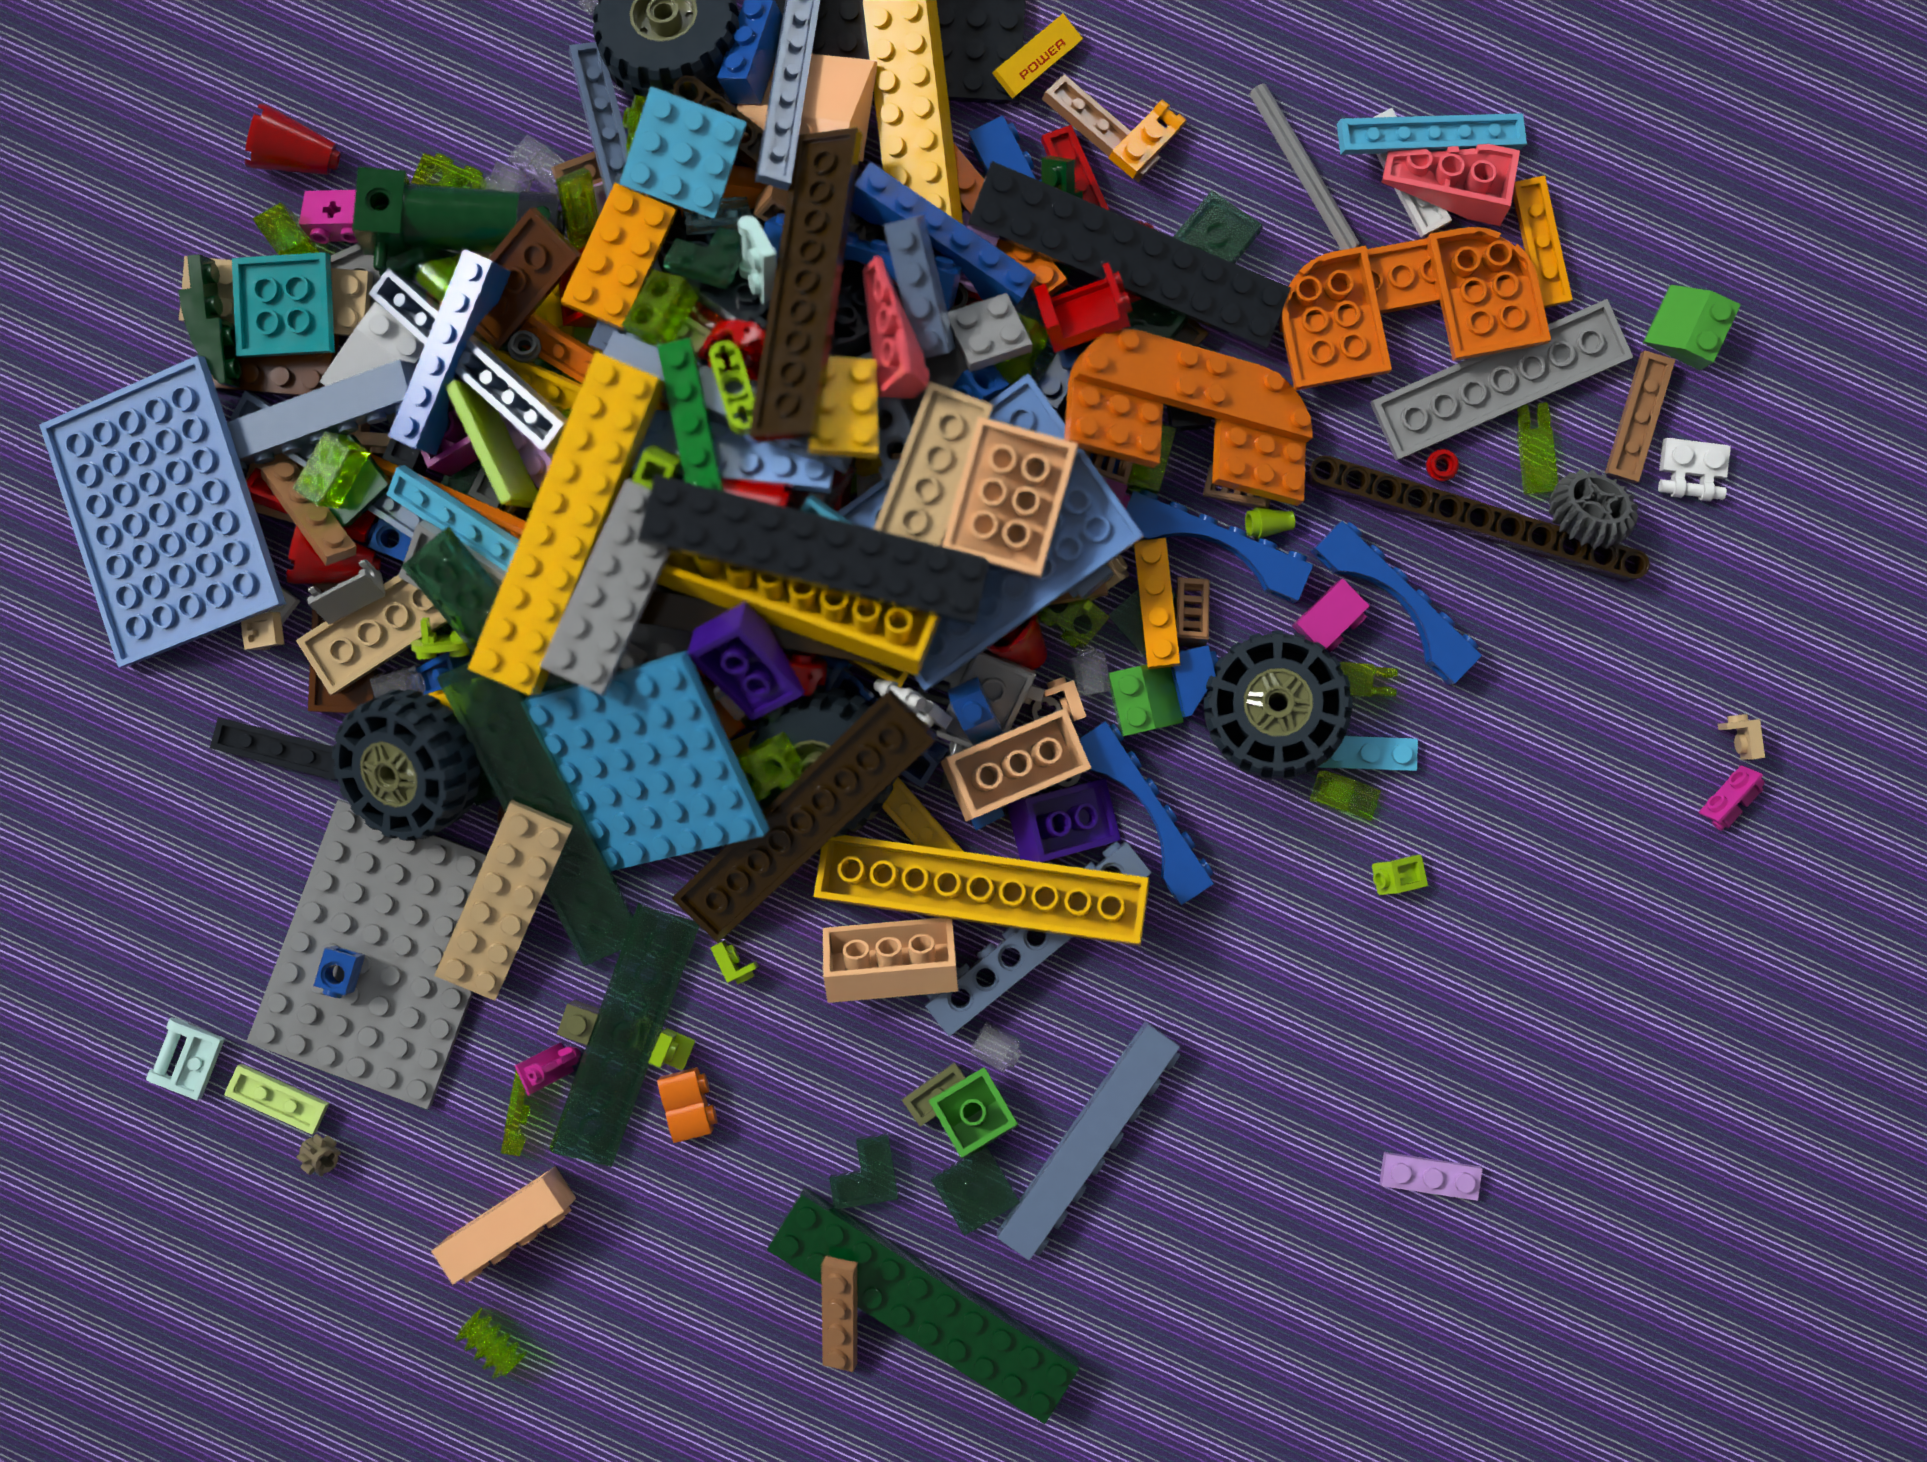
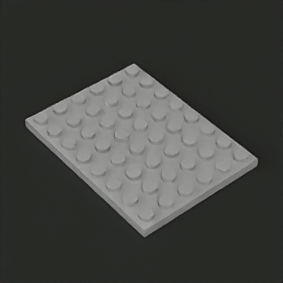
(399, 910)

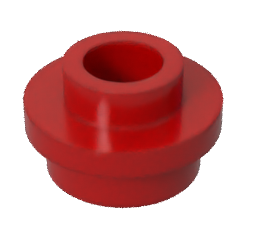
(1451, 463)

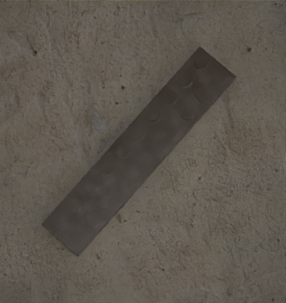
(806, 287)
(806, 815)

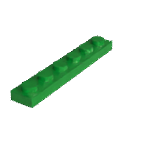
(689, 414)

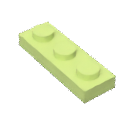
(276, 1099)

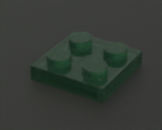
(975, 1190)

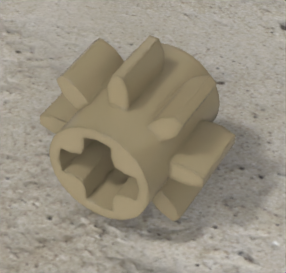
(318, 1155)

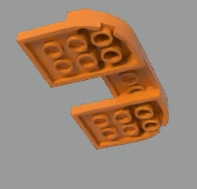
(1336, 302)
(1258, 416)

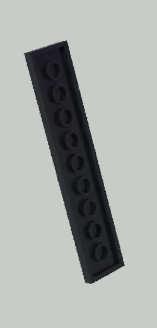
(1148, 261)
(813, 550)

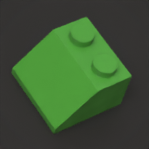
(1691, 325)
(1144, 699)
(973, 1113)

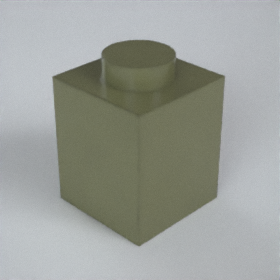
(578, 1021)

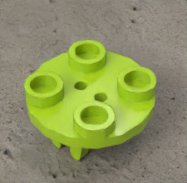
(431, 643)

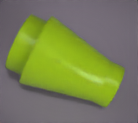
(1266, 522)

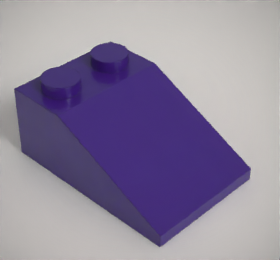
(745, 661)
(1064, 821)

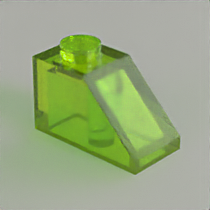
(283, 231)
(1345, 795)

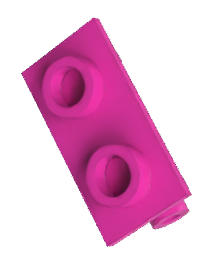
(1741, 787)
(547, 1067)

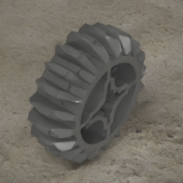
(1593, 509)

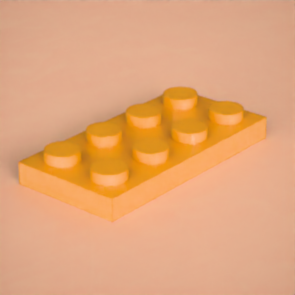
(618, 256)

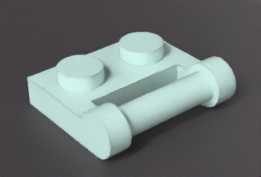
(758, 258)
(194, 1062)

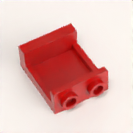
(1084, 311)

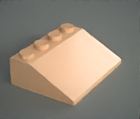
(835, 97)
(1010, 496)

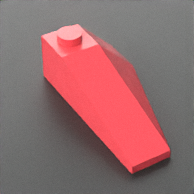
(1463, 181)
(893, 341)

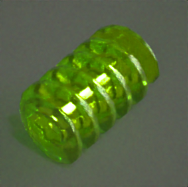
(489, 1345)

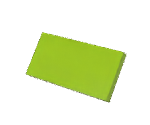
(493, 446)

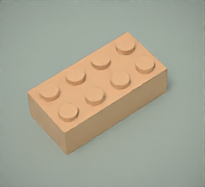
(1015, 764)
(889, 959)
(501, 1227)

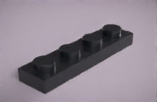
(273, 747)

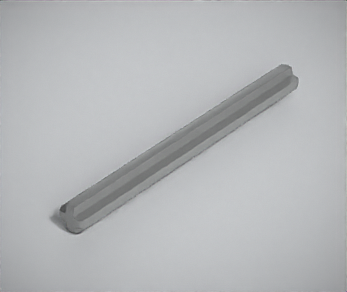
(1303, 167)

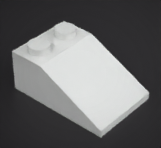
(373, 343)

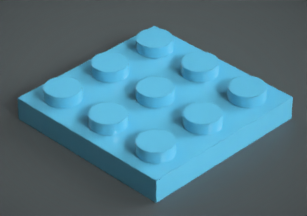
(683, 152)

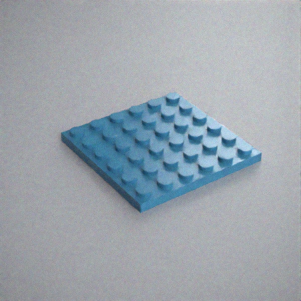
(648, 763)

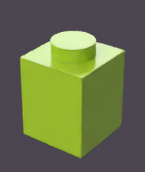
(658, 462)

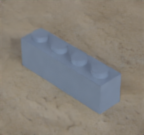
(920, 284)

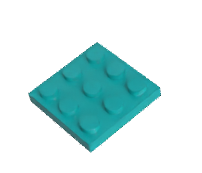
(283, 305)

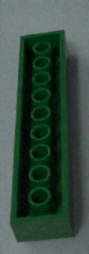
(929, 1307)

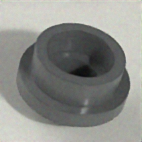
(524, 338)

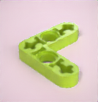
(732, 403)

